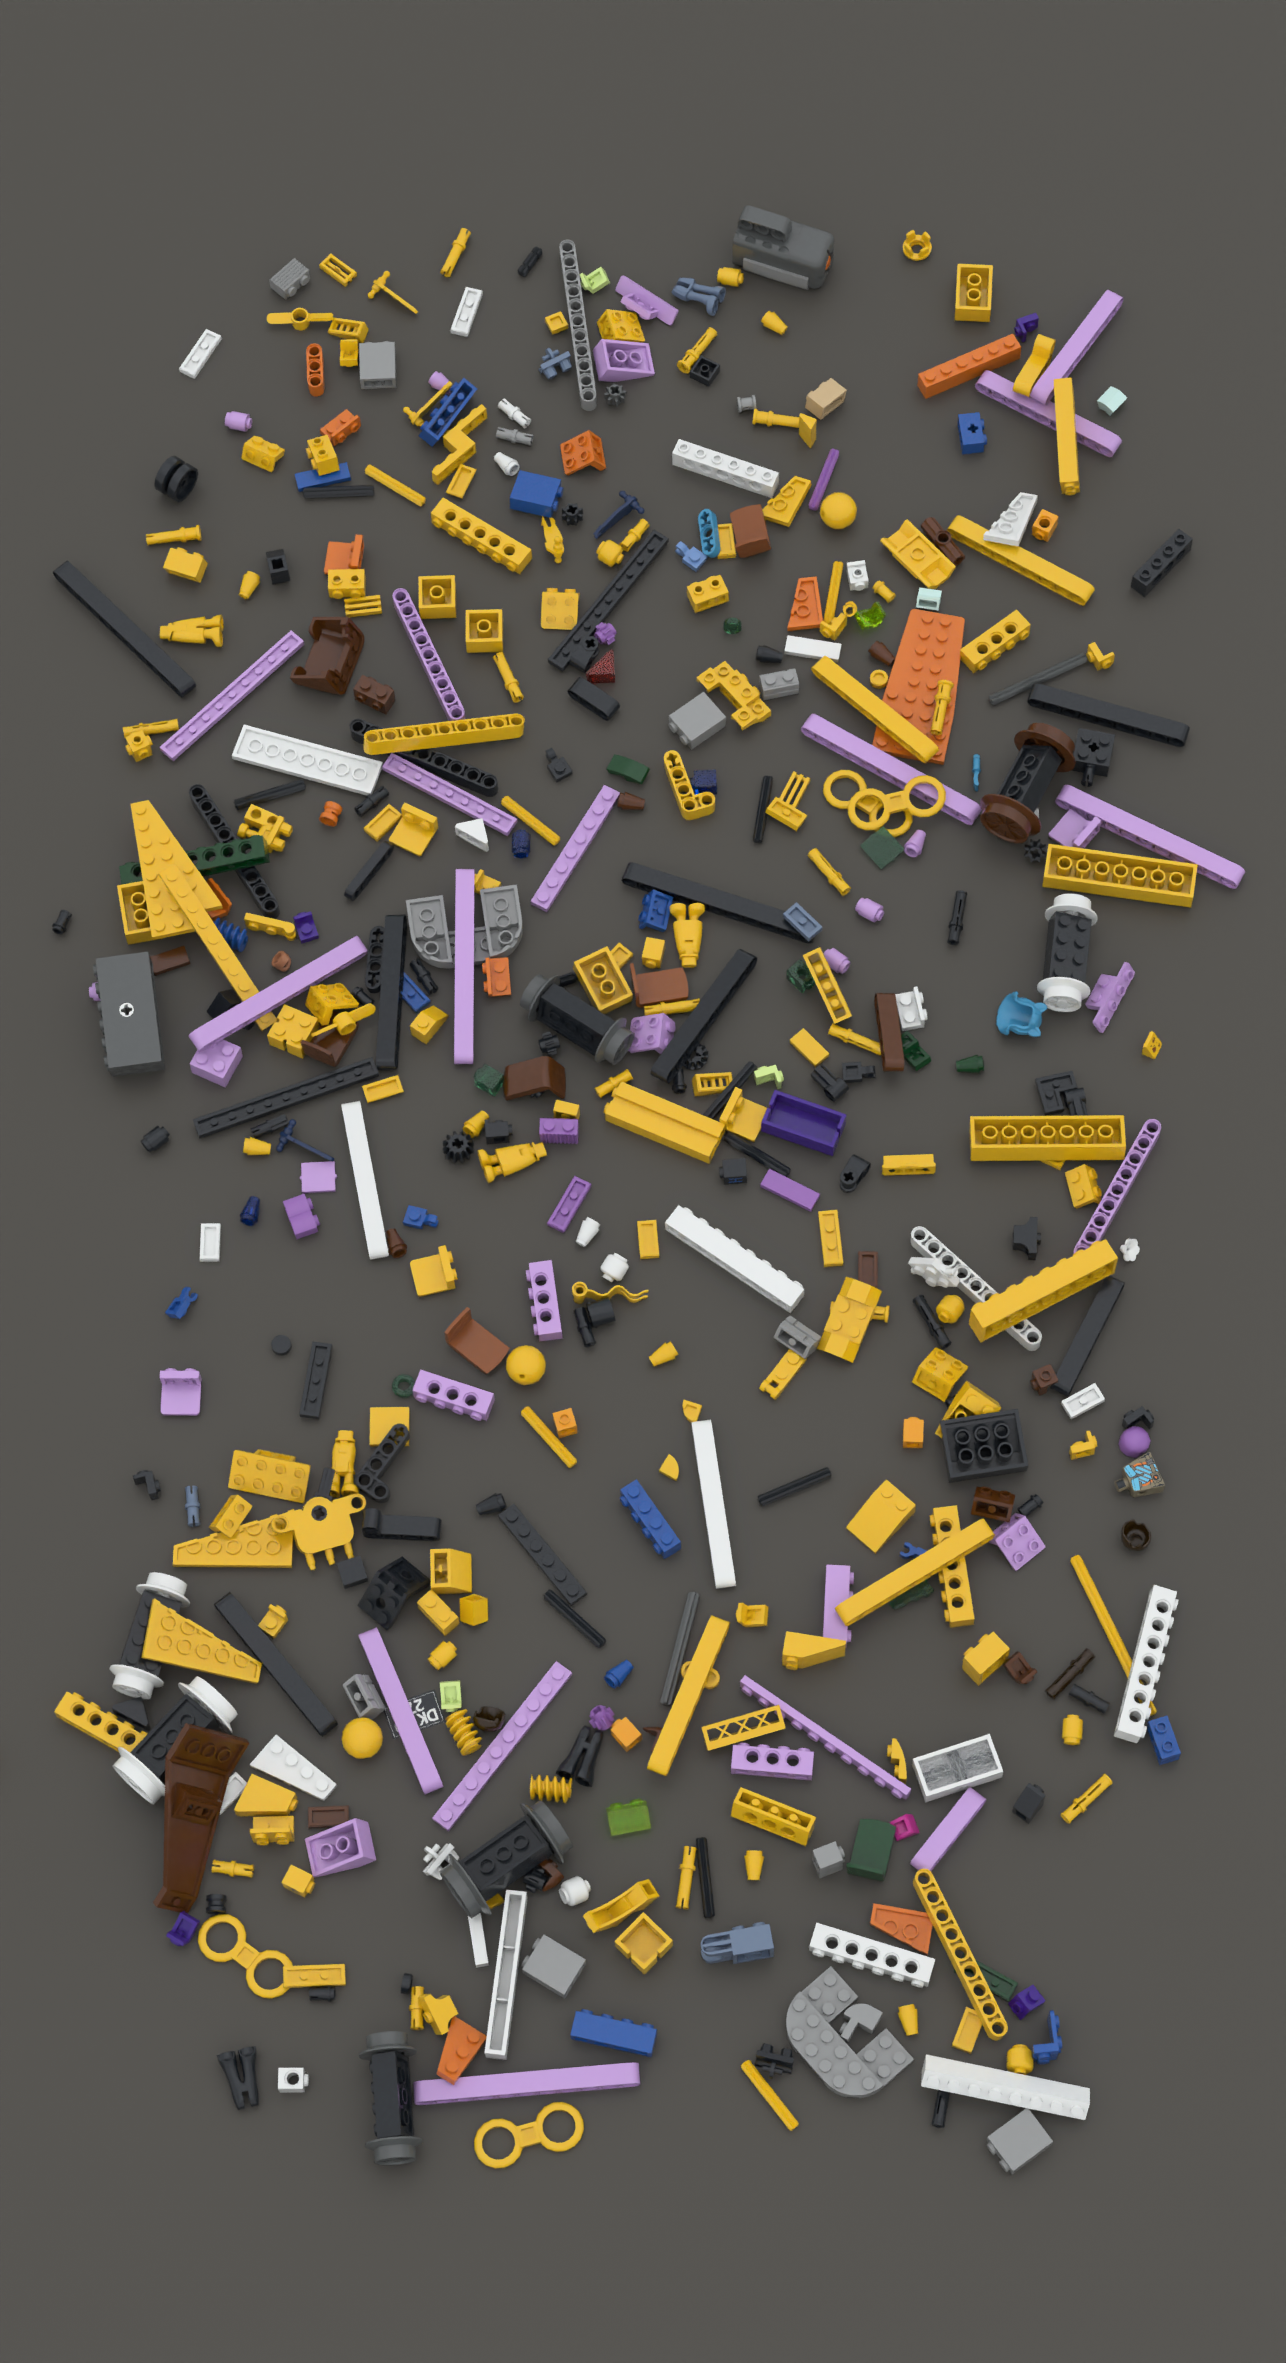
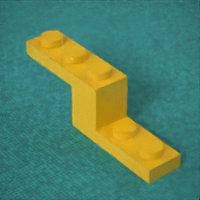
(459, 444)

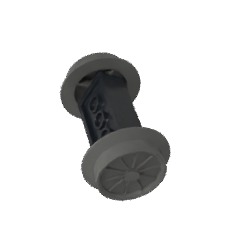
(505, 1858)

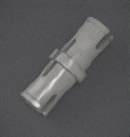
(514, 436)

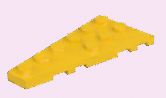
(250, 1546)

